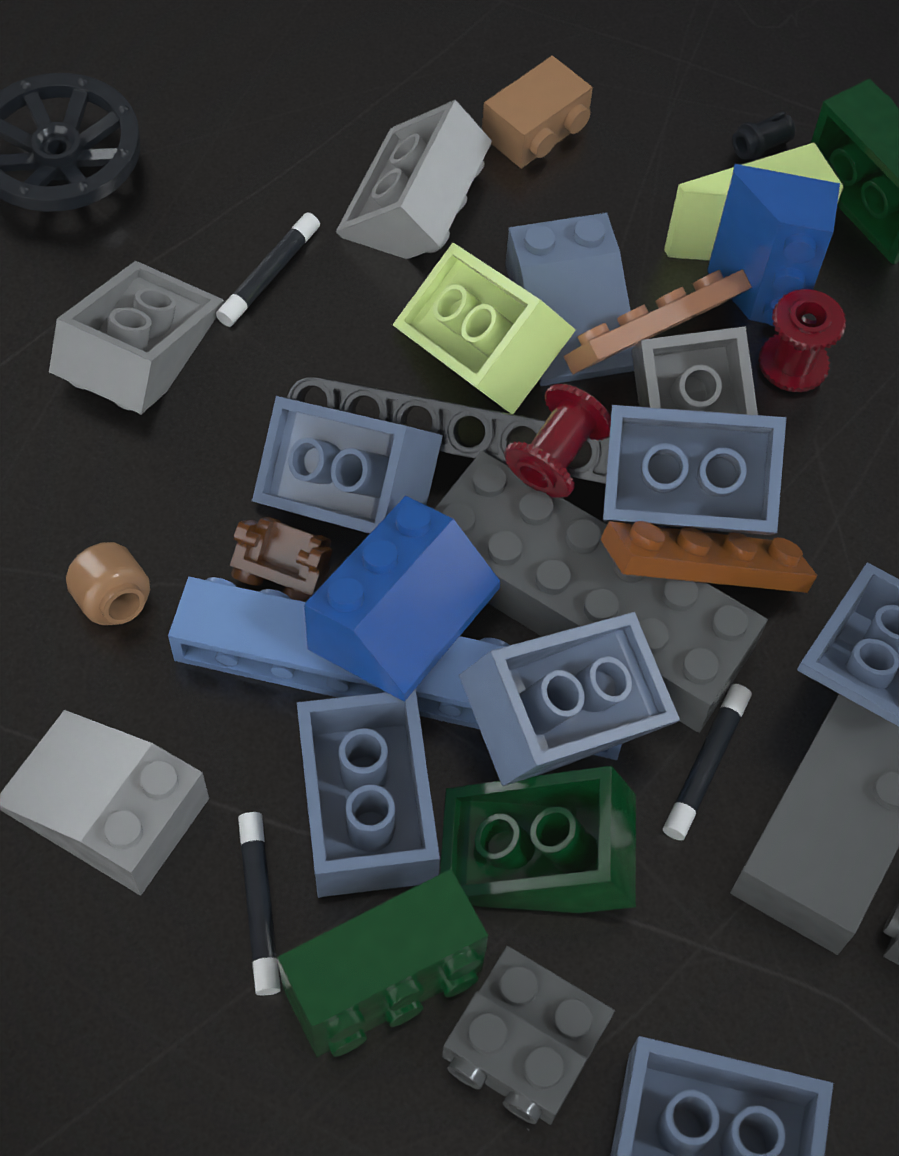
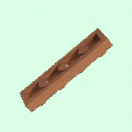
(639, 324)

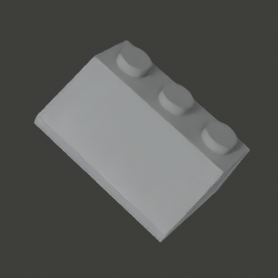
(417, 183)

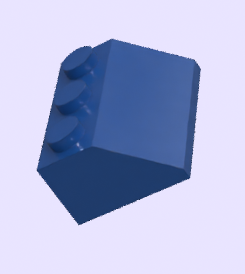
(775, 232)
(400, 599)

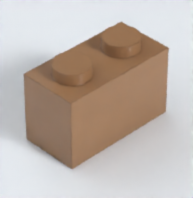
(537, 111)

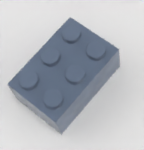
(694, 469)
(367, 793)
(716, 1106)

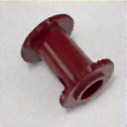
(797, 355)
(559, 440)

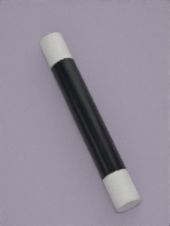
(267, 269)
(707, 762)
(259, 904)

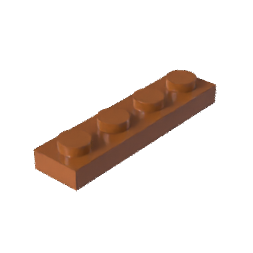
(707, 557)

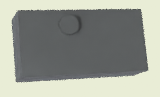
(830, 830)

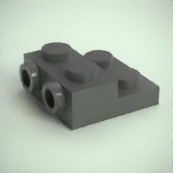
(526, 1037)

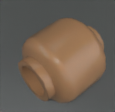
(108, 584)

